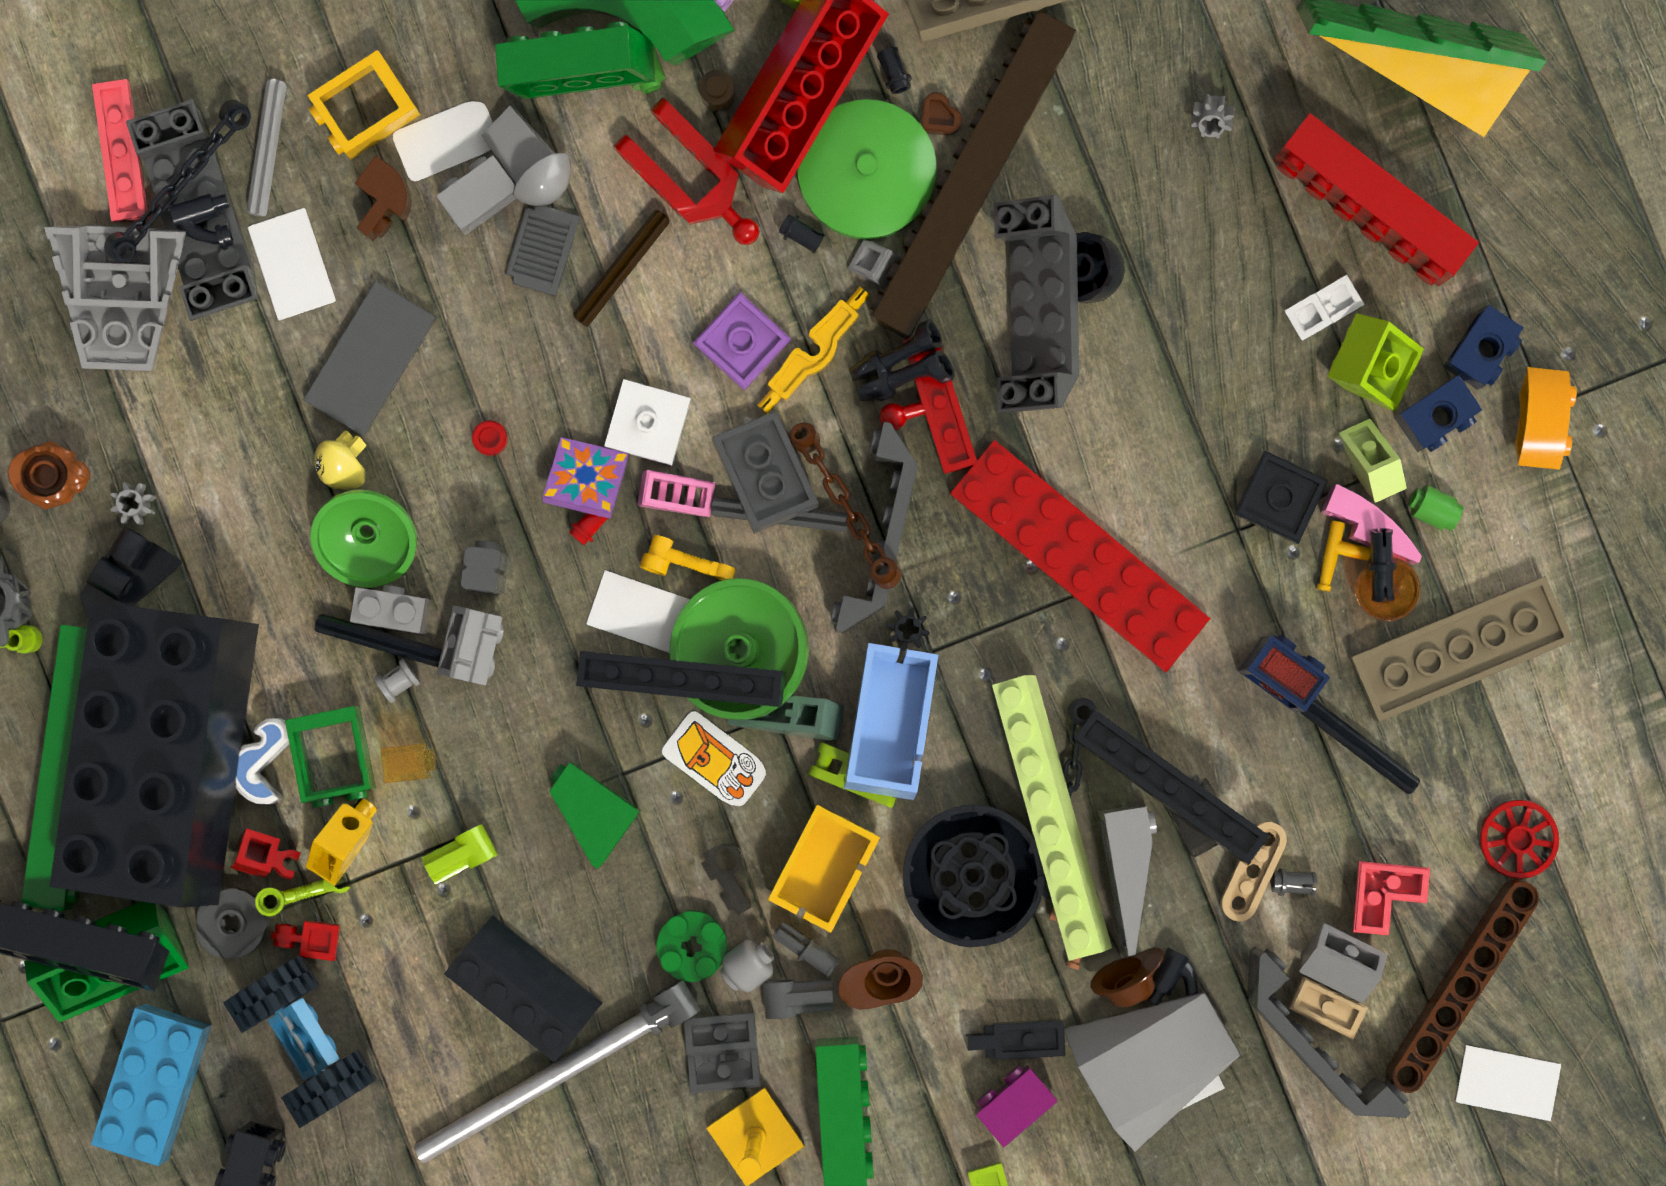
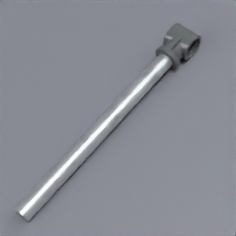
(669, 1008)

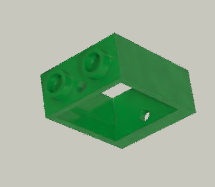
(295, 729)

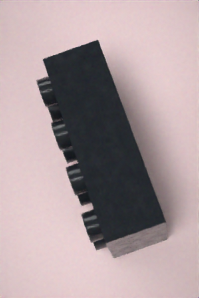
(154, 755)

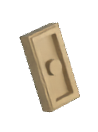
(1327, 1007)

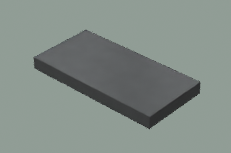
(370, 358)

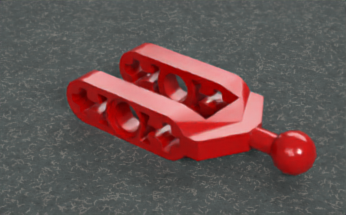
(713, 205)

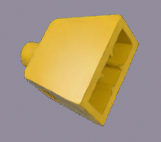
(341, 840)

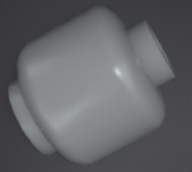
(747, 965)

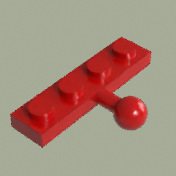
(943, 416)

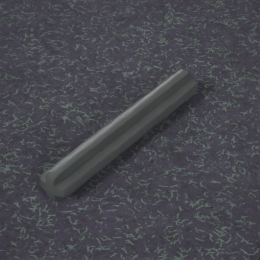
(812, 519)

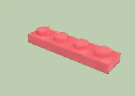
(120, 160)

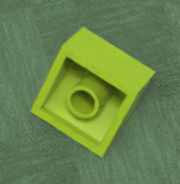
(1376, 361)

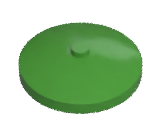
(868, 170)
(742, 627)

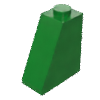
(592, 811)

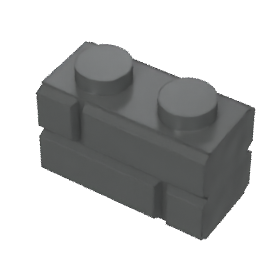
(484, 568)

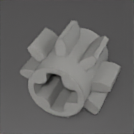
(1212, 116)
(127, 511)

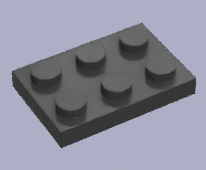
(765, 472)

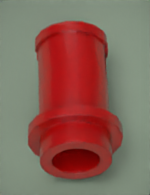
(586, 527)

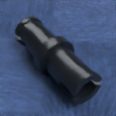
(1382, 564)

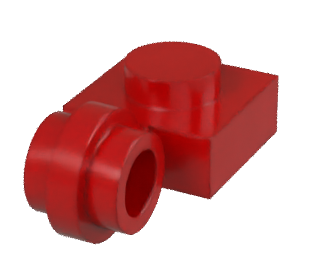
(317, 940)

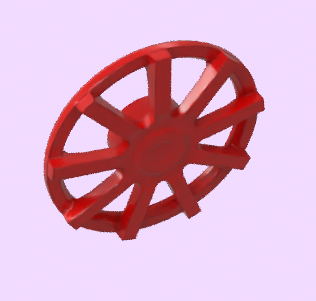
(1519, 839)

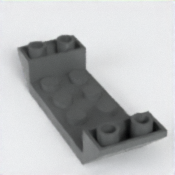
(210, 276)
(1041, 303)
(889, 452)
(1373, 1099)

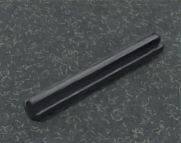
(378, 640)
(1362, 747)

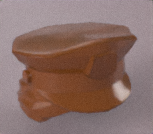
(48, 475)

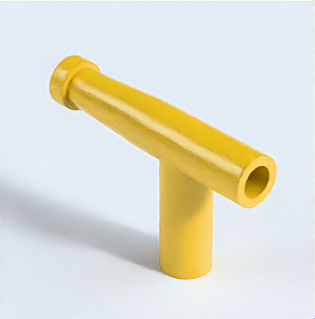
(1336, 547)

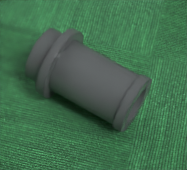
(1293, 882)

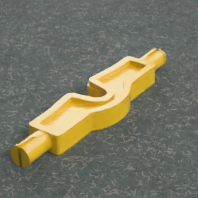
(800, 364)

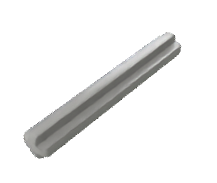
(266, 147)

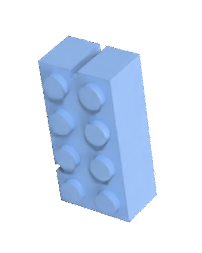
(891, 722)

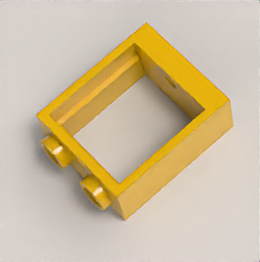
(378, 131)

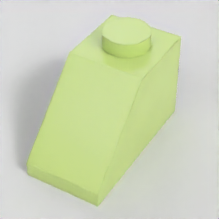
(1373, 460)

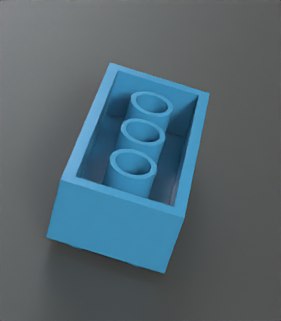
(151, 1084)

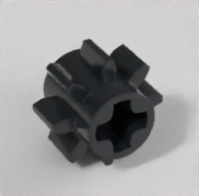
(916, 624)

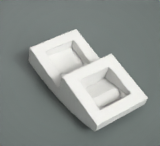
(1324, 307)

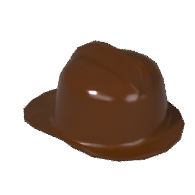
(1128, 978)
(880, 980)

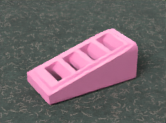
(645, 491)

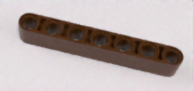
(1478, 978)

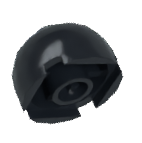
(1098, 267)

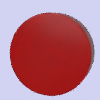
(489, 438)

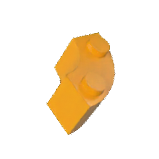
(1544, 418)

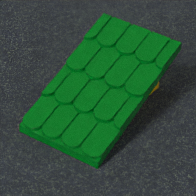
(1446, 63)

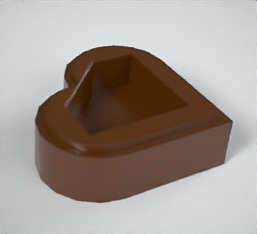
(939, 116)

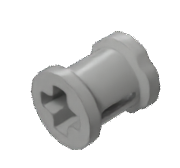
(397, 680)

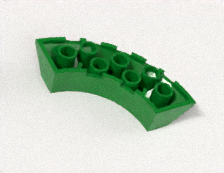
(673, 26)

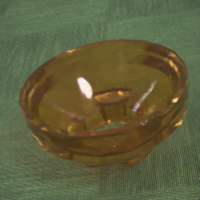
(1406, 593)

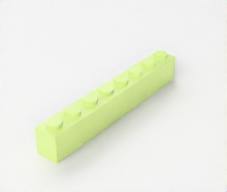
(1052, 817)

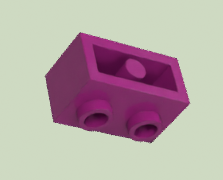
(1014, 1104)

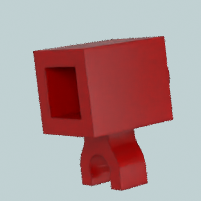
(258, 854)

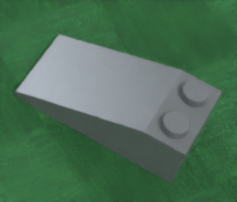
(1128, 852)

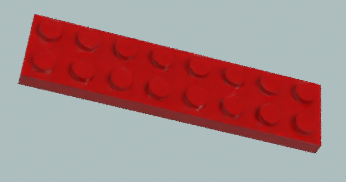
(1080, 556)

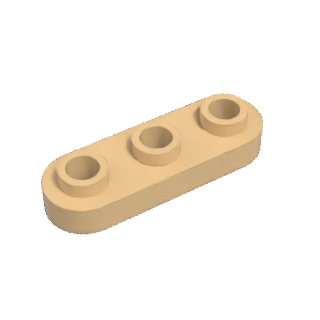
(1253, 888)

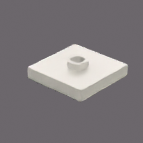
(647, 422)

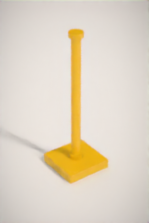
(755, 1136)

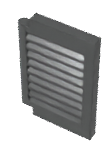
(542, 249)

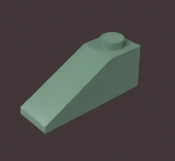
(800, 717)

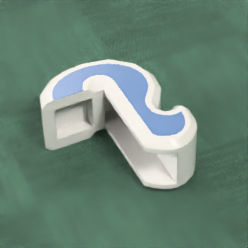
(256, 757)

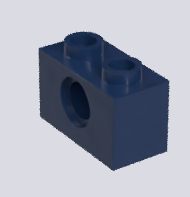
(1466, 359)
(1454, 400)

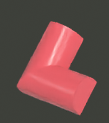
(1379, 885)

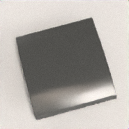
(722, 1053)

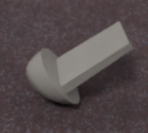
(530, 162)

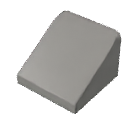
(873, 263)

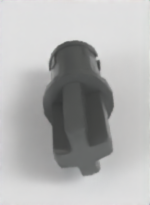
(806, 948)

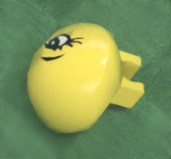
(338, 463)

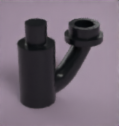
(199, 209)
(1168, 974)

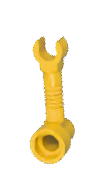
(662, 554)

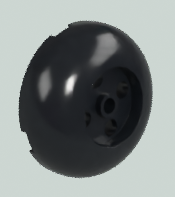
(1007, 900)

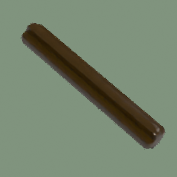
(621, 268)

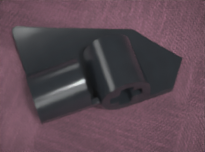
(128, 571)

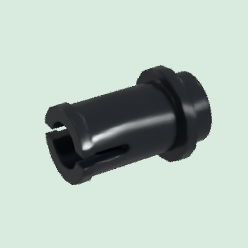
(897, 78)
(801, 233)

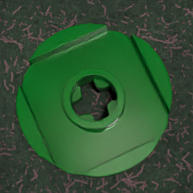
(708, 934)

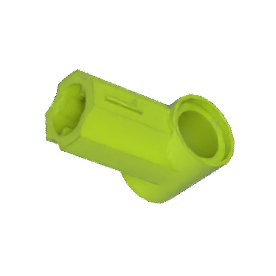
(466, 851)

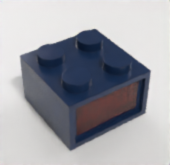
(1284, 673)

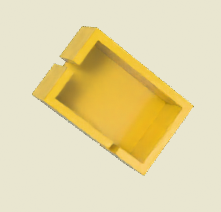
(824, 867)

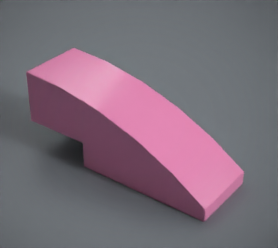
(1363, 517)

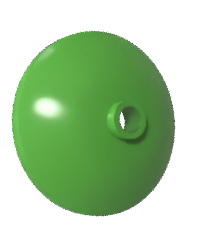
(359, 555)

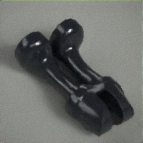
(933, 365)

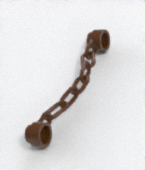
(808, 445)

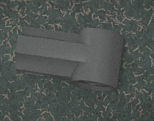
(789, 997)

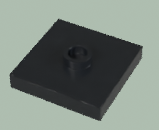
(1280, 497)

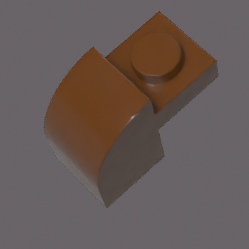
(391, 198)

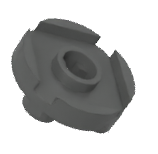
(231, 944)

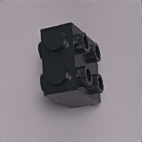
(252, 1156)

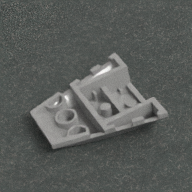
(115, 305)
(1151, 1061)

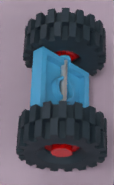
(302, 1040)

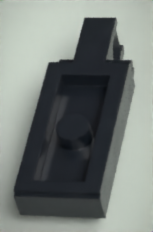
(1020, 1039)

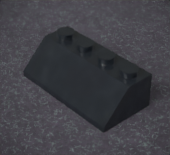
(523, 988)

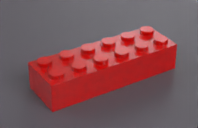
(798, 88)
(1375, 202)

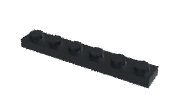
(681, 679)
(1171, 787)

